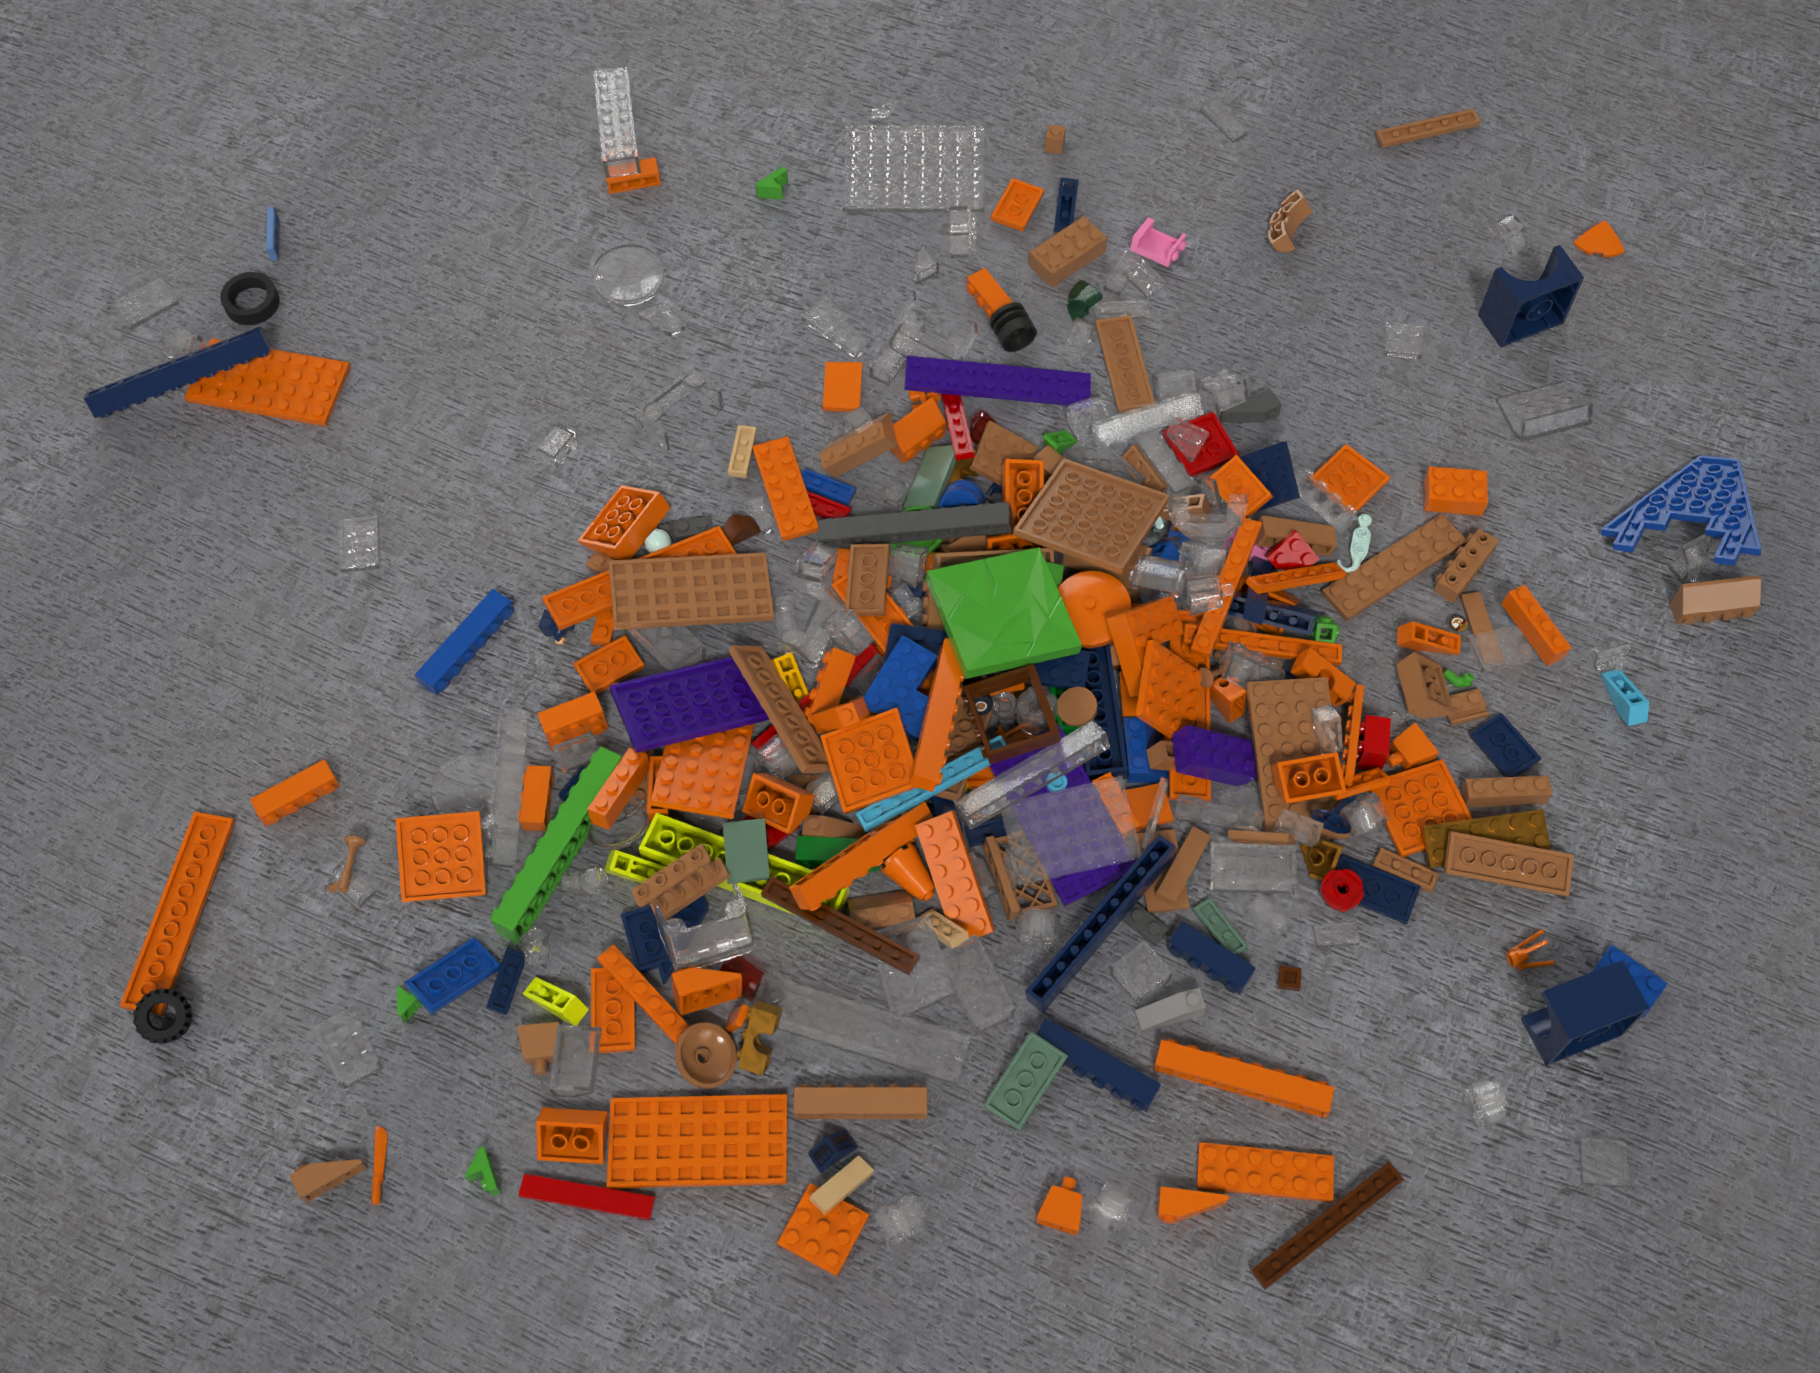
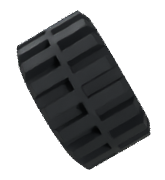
(143, 1011)

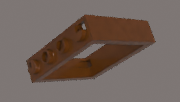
(1001, 682)

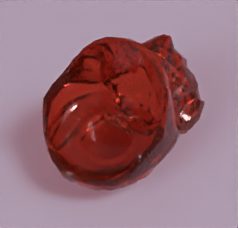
(978, 425)

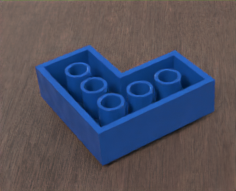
(900, 684)

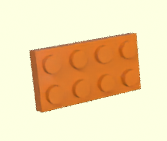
(613, 1012)

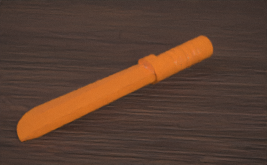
(379, 1163)

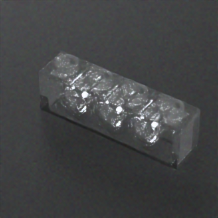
(1341, 522)

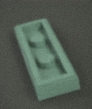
(1220, 927)

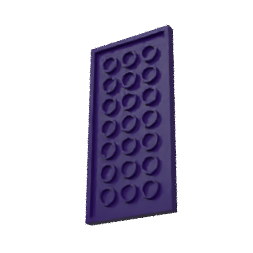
(686, 704)

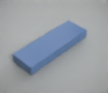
(272, 239)

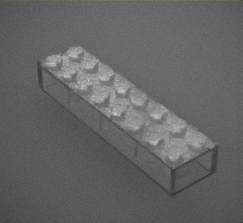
(616, 122)

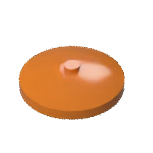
(1090, 601)

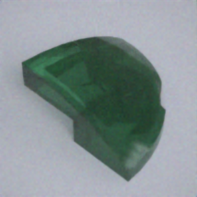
(1081, 299)

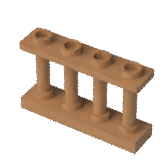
(687, 891)

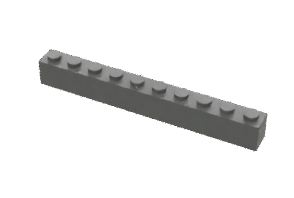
(917, 525)

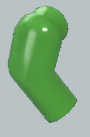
(1459, 681)

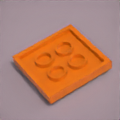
(1352, 477)
(821, 1237)

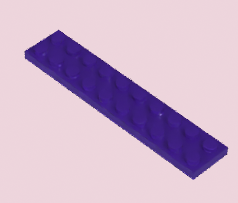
(996, 381)

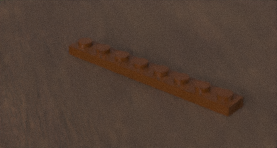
(844, 928)
(1326, 1225)

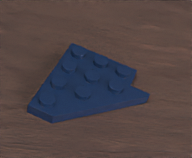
(645, 939)

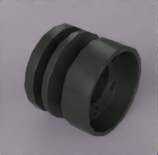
(1013, 327)

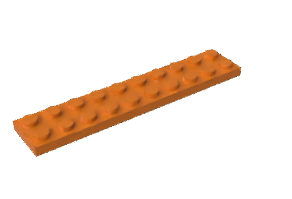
(593, 594)
(1178, 782)
(179, 909)

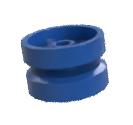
(962, 493)

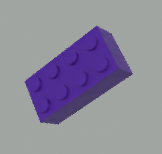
(1213, 756)

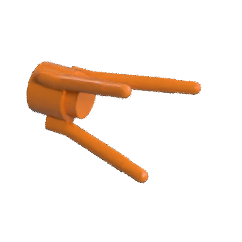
(1517, 957)

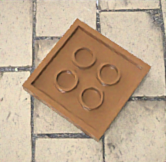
(995, 447)

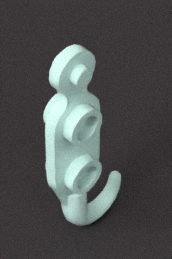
(1359, 543)

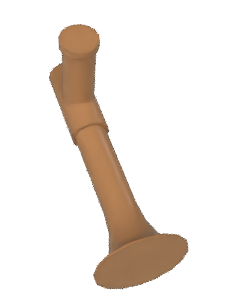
(1207, 675)
(342, 885)

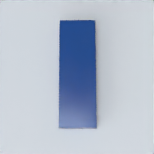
(828, 487)

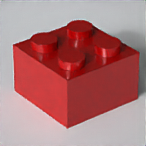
(1373, 742)

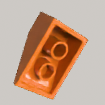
(703, 988)

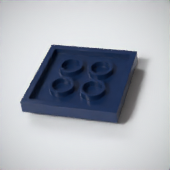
(1275, 472)

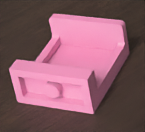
(1156, 244)

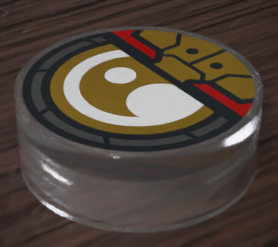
(1457, 624)

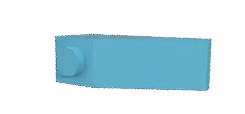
(1627, 699)

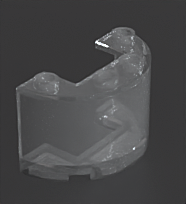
(1207, 526)
(1161, 579)

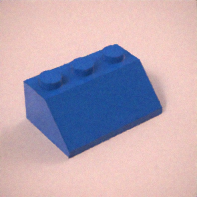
(1137, 739)

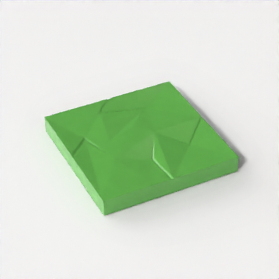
(1002, 612)

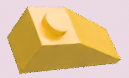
(790, 674)

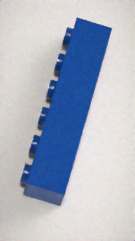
(464, 642)

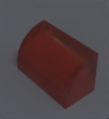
(750, 975)

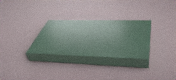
(932, 477)
(1025, 1081)

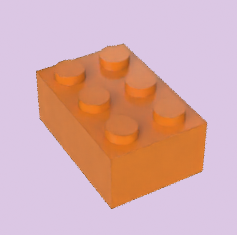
(1455, 491)
(573, 719)

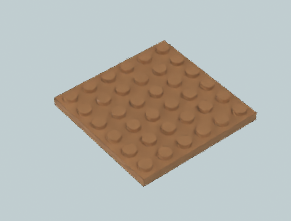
(1092, 515)

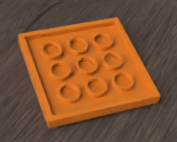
(1167, 690)
(870, 760)
(1417, 800)
(441, 856)

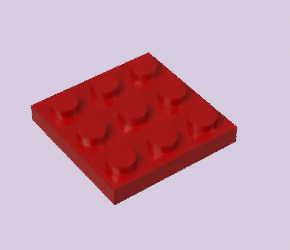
(1215, 451)

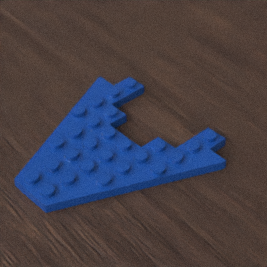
(1702, 492)

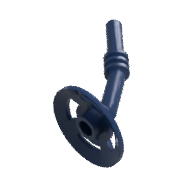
(1334, 816)

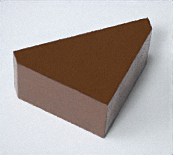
(740, 528)

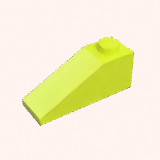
(630, 866)
(556, 1001)

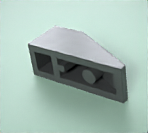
(1258, 409)

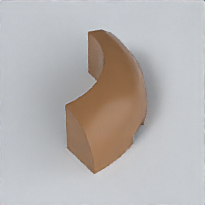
(1286, 220)

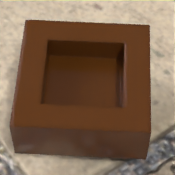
(1289, 978)

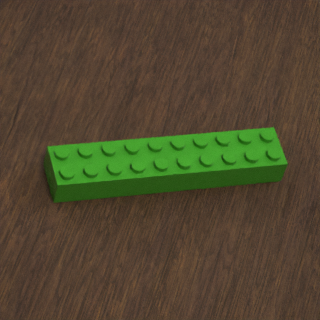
(553, 851)

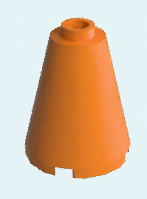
(910, 873)

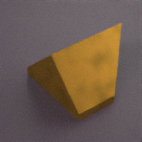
(1321, 857)

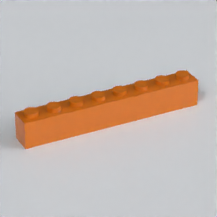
(937, 720)
(858, 858)
(1244, 1078)

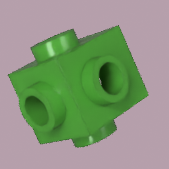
(1329, 634)

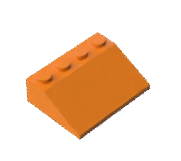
(625, 522)

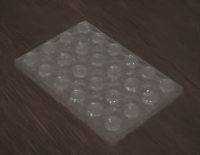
(1071, 830)

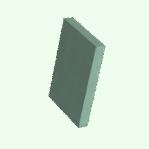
(746, 851)

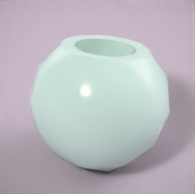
(657, 540)

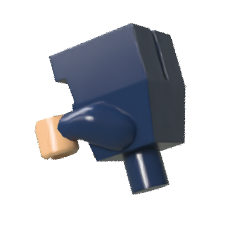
(549, 628)

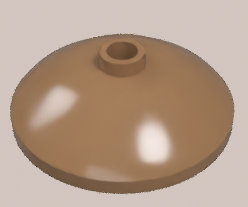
(717, 1055)

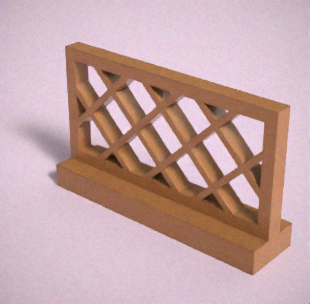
(1008, 897)

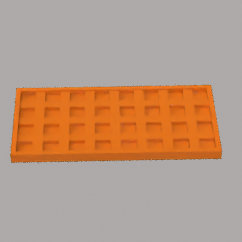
(276, 386)
(697, 1141)

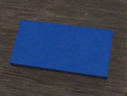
(452, 975)

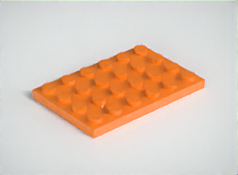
(704, 773)

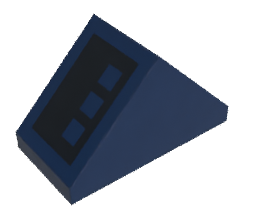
(832, 1150)

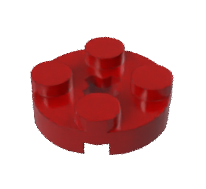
(1341, 878)

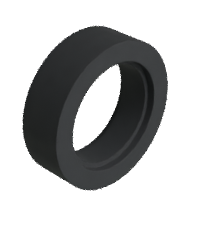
(245, 281)

